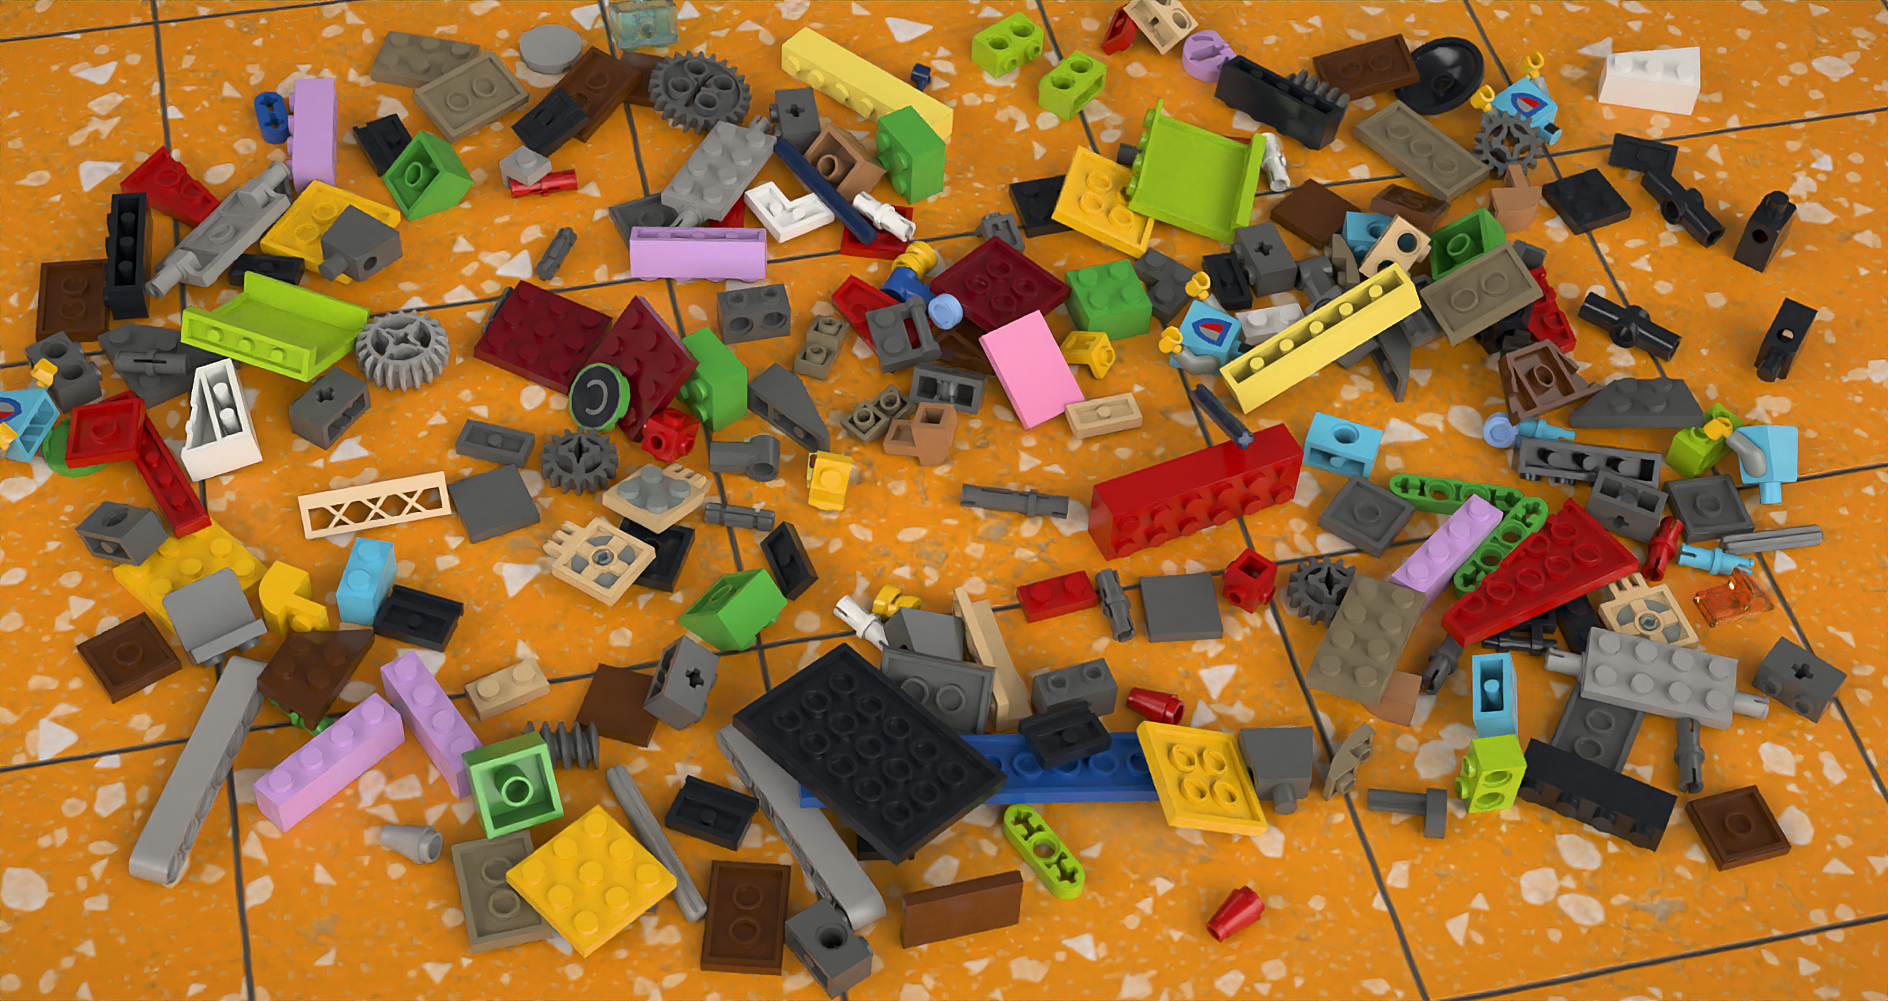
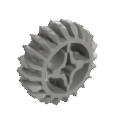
(404, 358)

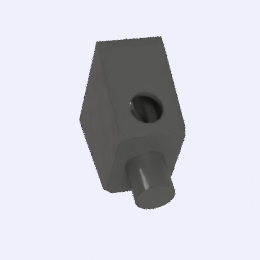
(358, 246)
(926, 632)
(1279, 764)

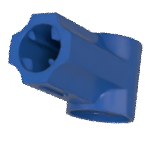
(905, 284)

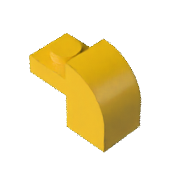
(286, 601)

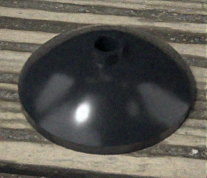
(1448, 74)

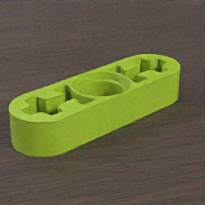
(1045, 868)

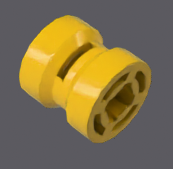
(921, 263)
(891, 599)

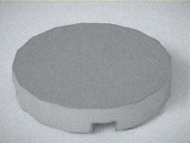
(550, 48)

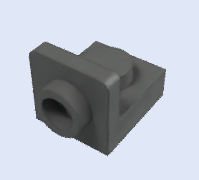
(1003, 227)

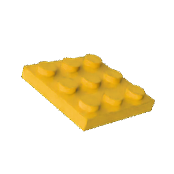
(1097, 204)
(310, 216)
(187, 561)
(1201, 779)
(591, 880)

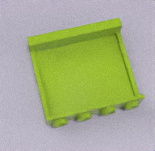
(1194, 177)
(278, 327)

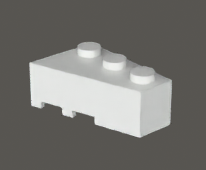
(1652, 79)
(220, 424)

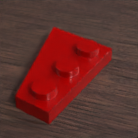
(171, 189)
(856, 298)
(1547, 319)

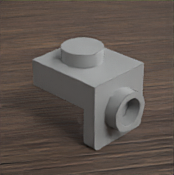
(524, 167)

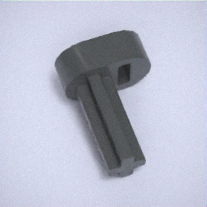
(1430, 805)

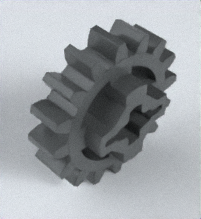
(1520, 142)
(596, 459)
(1319, 589)

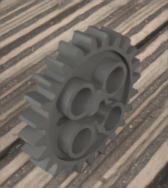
(684, 79)

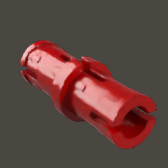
(550, 183)
(1662, 549)

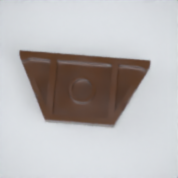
(963, 349)
(1540, 381)
(313, 670)

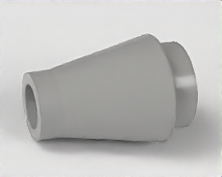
(415, 842)

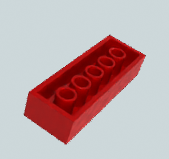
(1194, 492)

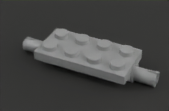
(719, 172)
(223, 234)
(1658, 678)

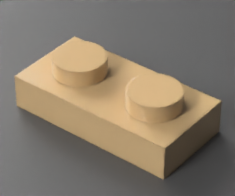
(1103, 415)
(507, 689)

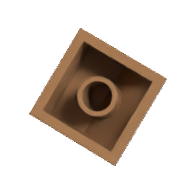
(843, 163)

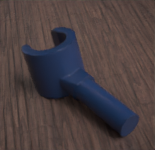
(921, 75)

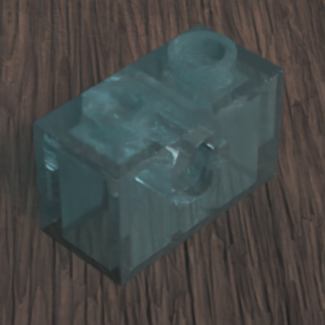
(630, 16)

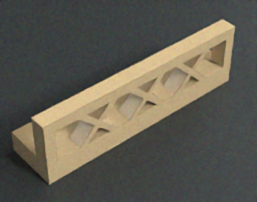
(373, 490)
(986, 647)

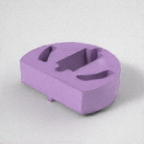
(1202, 46)

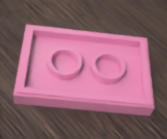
(1031, 369)

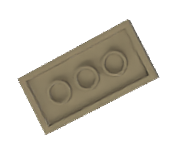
(1421, 151)
(1365, 640)

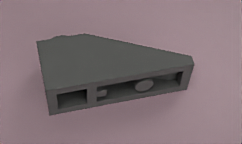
(1393, 359)
(785, 404)

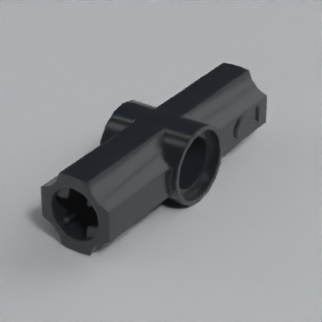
(1682, 206)
(1629, 326)

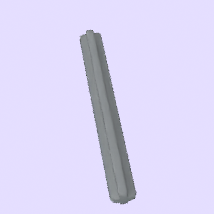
(655, 841)

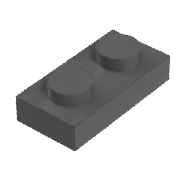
(495, 443)

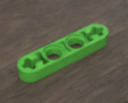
(1454, 490)
(1496, 546)

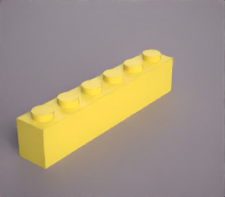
(857, 81)
(1320, 337)

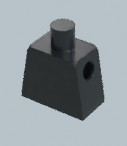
(1775, 218)
(1778, 351)

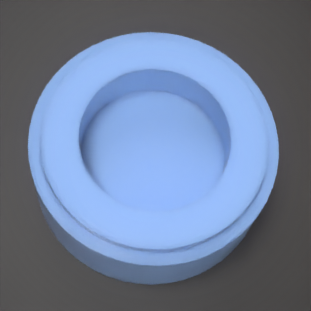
(945, 311)
(1499, 431)

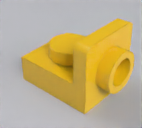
(1090, 349)
(829, 481)

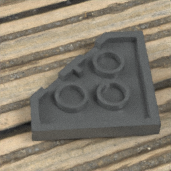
(140, 338)

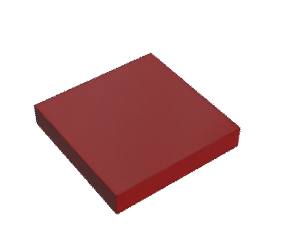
(886, 245)
(105, 433)

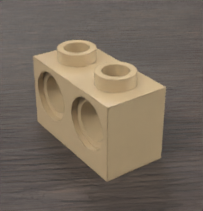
(1161, 21)
(1387, 249)

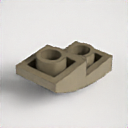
(1343, 263)
(821, 347)
(873, 419)
(1345, 763)

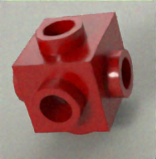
(669, 435)
(1249, 581)

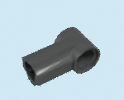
(1314, 277)
(757, 458)

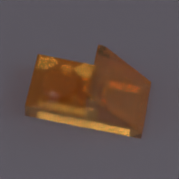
(1734, 600)

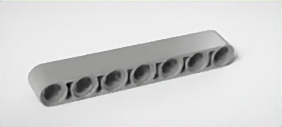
(199, 773)
(804, 831)

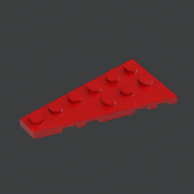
(1543, 572)

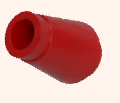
(1156, 705)
(1235, 914)

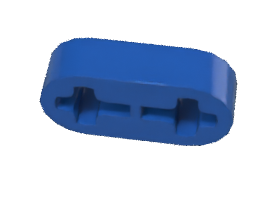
(267, 118)

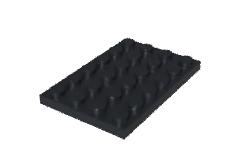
(870, 752)

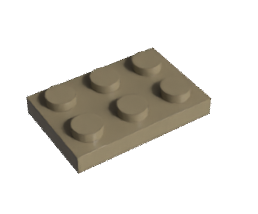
(418, 59)
(471, 96)
(1481, 293)
(491, 906)

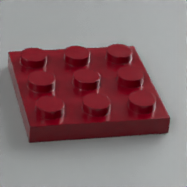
(1000, 285)
(542, 337)
(649, 359)

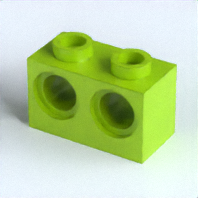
(1007, 45)
(1072, 85)
(1694, 451)
(1490, 773)

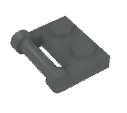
(891, 337)

